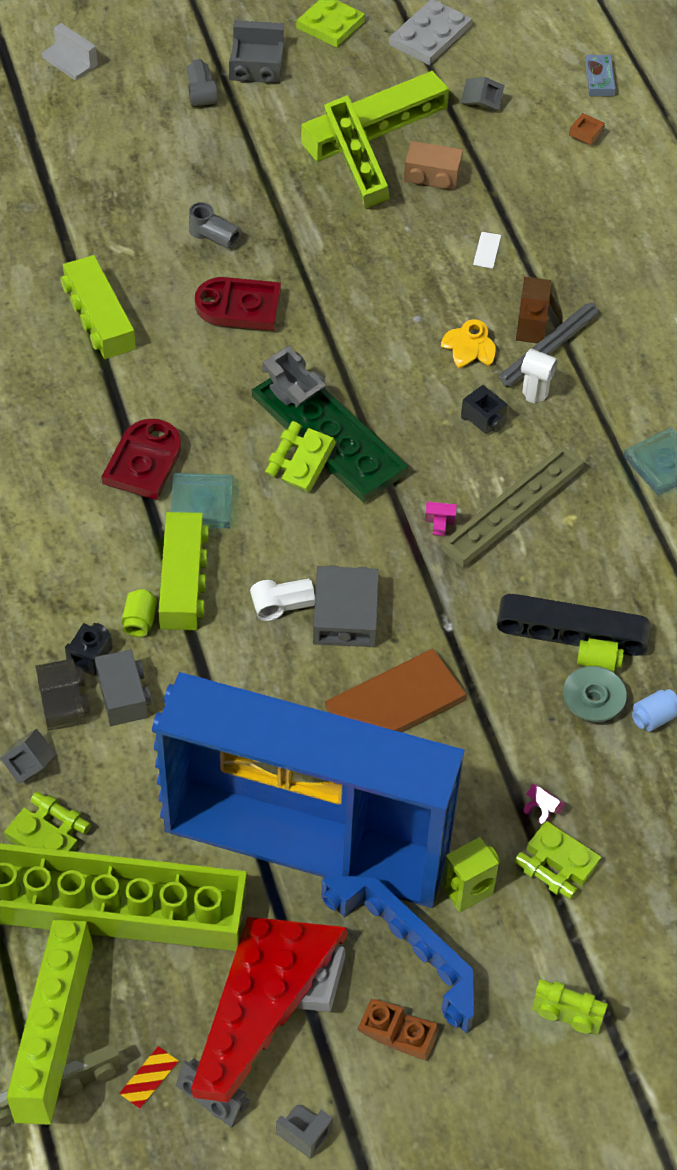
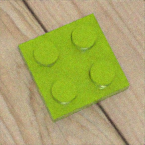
(330, 21)

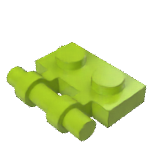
(307, 461)
(35, 831)
(563, 854)
(562, 1004)

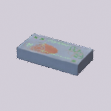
(599, 75)

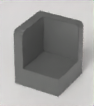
(482, 92)
(27, 756)
(304, 1129)

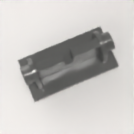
(222, 1110)

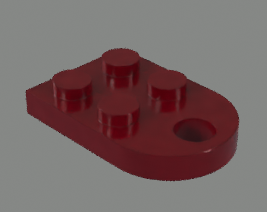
(239, 302)
(143, 461)

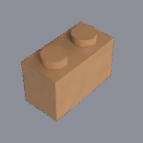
(433, 165)

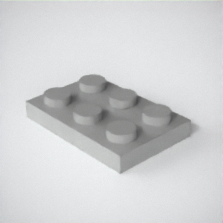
(430, 31)

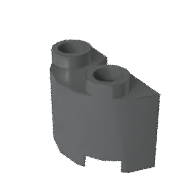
(290, 377)

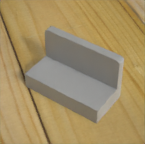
(71, 53)

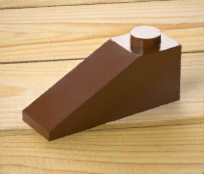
(533, 310)

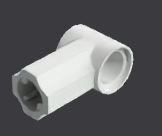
(538, 372)
(274, 599)

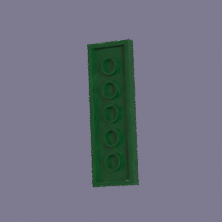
(358, 456)

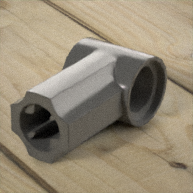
(201, 87)
(208, 225)

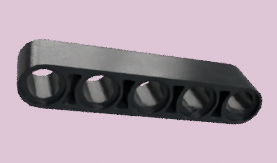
(571, 623)

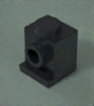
(484, 410)
(87, 644)

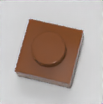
(586, 129)

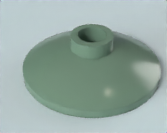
(595, 683)

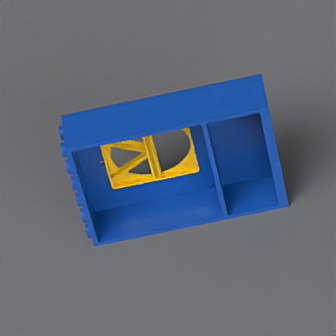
(376, 816)

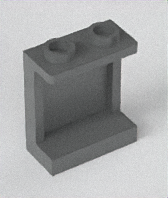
(256, 51)
(345, 606)

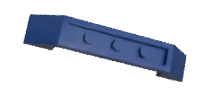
(348, 892)

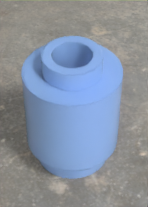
(655, 710)

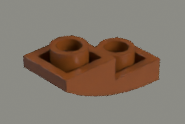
(399, 1031)

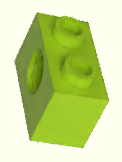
(470, 874)

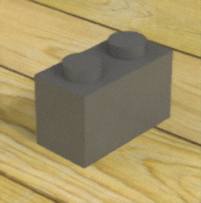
(121, 687)

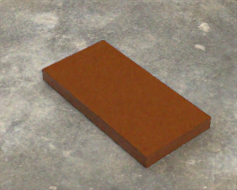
(401, 695)

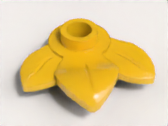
(469, 346)

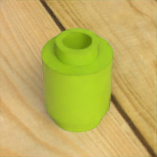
(139, 613)
(600, 654)

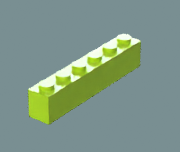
(381, 113)
(50, 1023)

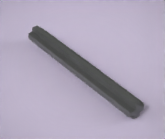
(552, 341)

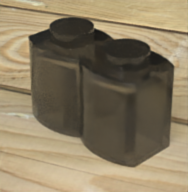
(61, 694)

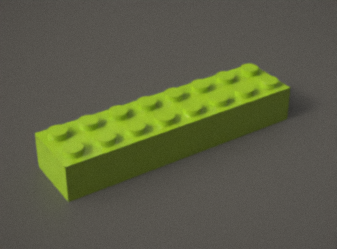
(123, 896)

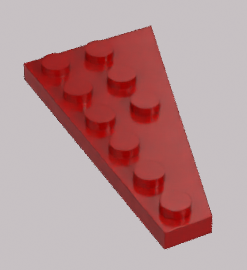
(261, 992)

